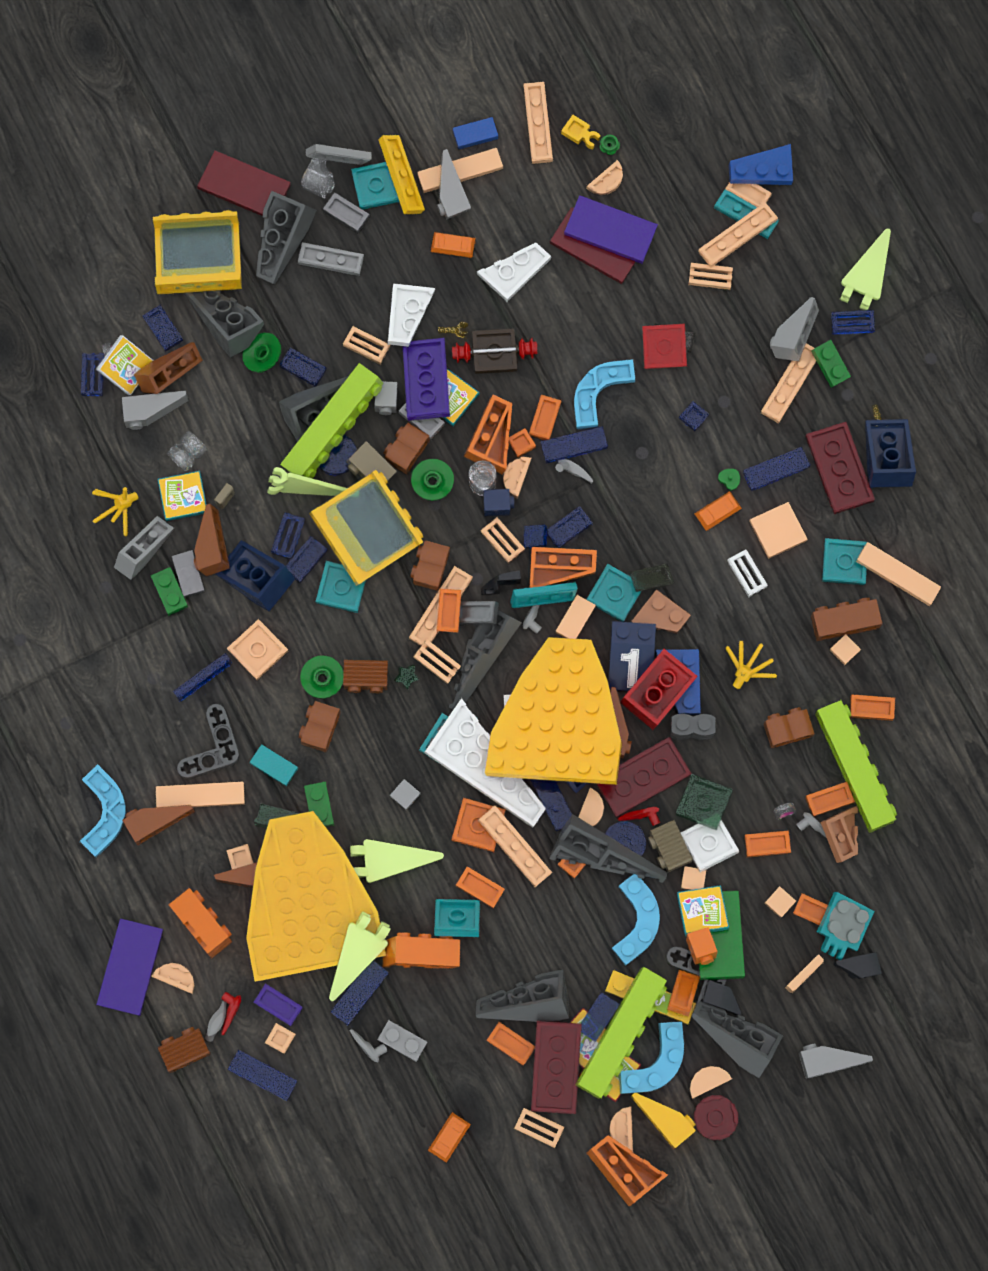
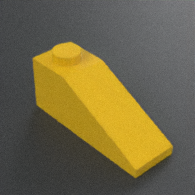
(669, 1123)

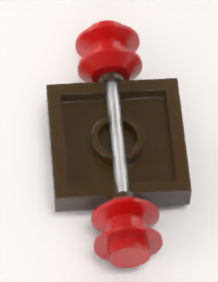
(494, 351)

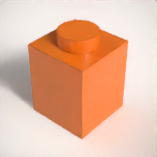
(701, 946)

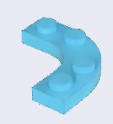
(595, 381)
(113, 811)
(647, 920)
(665, 1066)

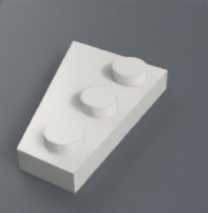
(515, 271)
(406, 312)

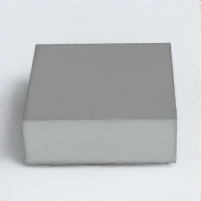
(405, 794)

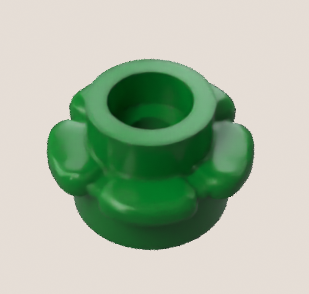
(609, 139)

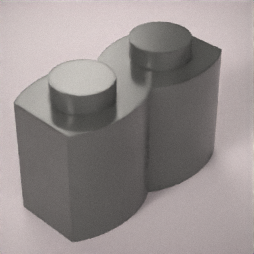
(698, 727)

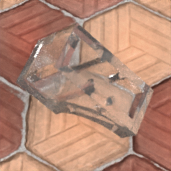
(318, 178)

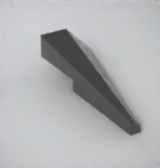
(482, 652)
(589, 846)

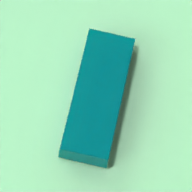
(737, 208)
(543, 595)

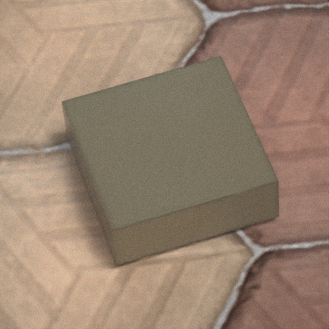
(224, 496)

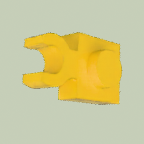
(578, 130)

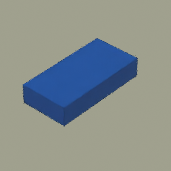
(475, 133)

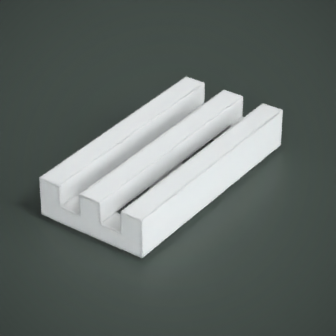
(756, 589)

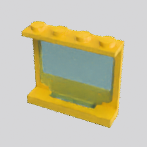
(197, 252)
(367, 527)

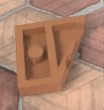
(663, 613)
(842, 834)

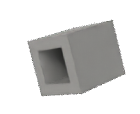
(387, 399)

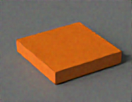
(469, 830)

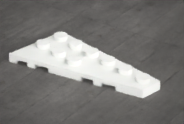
(463, 750)

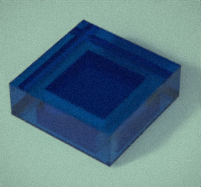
(694, 416)
(535, 536)

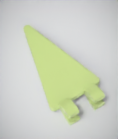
(868, 272)
(300, 485)
(389, 859)
(357, 952)

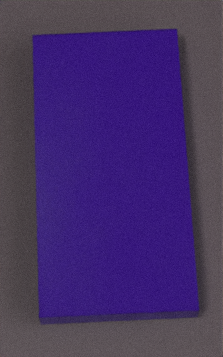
(610, 229)
(426, 379)
(130, 967)

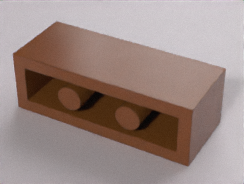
(846, 619)

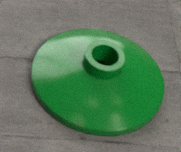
(254, 355)
(435, 470)
(322, 666)

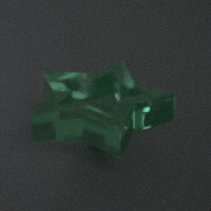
(406, 676)

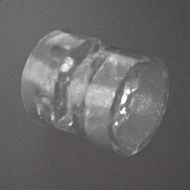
(185, 452)
(482, 477)

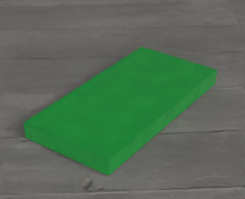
(729, 945)

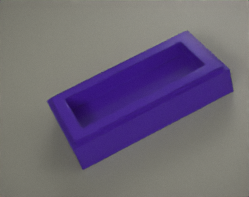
(278, 1004)

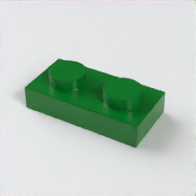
(830, 363)
(169, 591)
(319, 802)

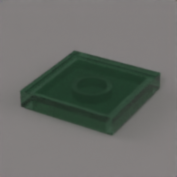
(704, 802)

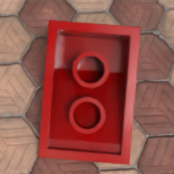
(658, 689)

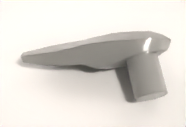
(573, 468)
(529, 620)
(810, 820)
(216, 1022)
(372, 1053)

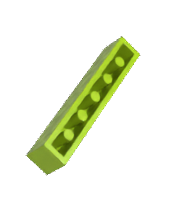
(333, 422)
(855, 766)
(621, 1032)

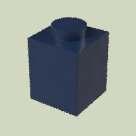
(497, 502)

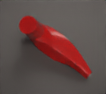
(642, 813)
(234, 1003)

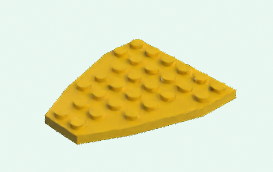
(558, 720)
(302, 899)

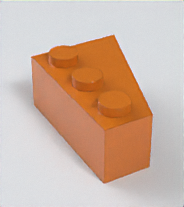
(492, 435)
(560, 565)
(201, 922)
(422, 951)
(624, 1169)

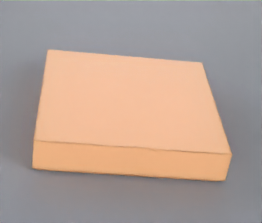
(778, 530)
(257, 649)

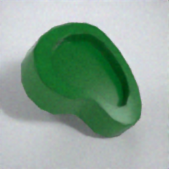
(730, 478)

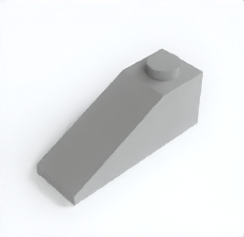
(451, 193)
(794, 332)
(146, 409)
(142, 547)
(825, 1060)

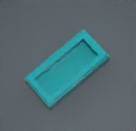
(274, 765)

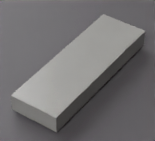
(338, 154)
(330, 259)

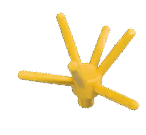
(121, 502)
(744, 672)

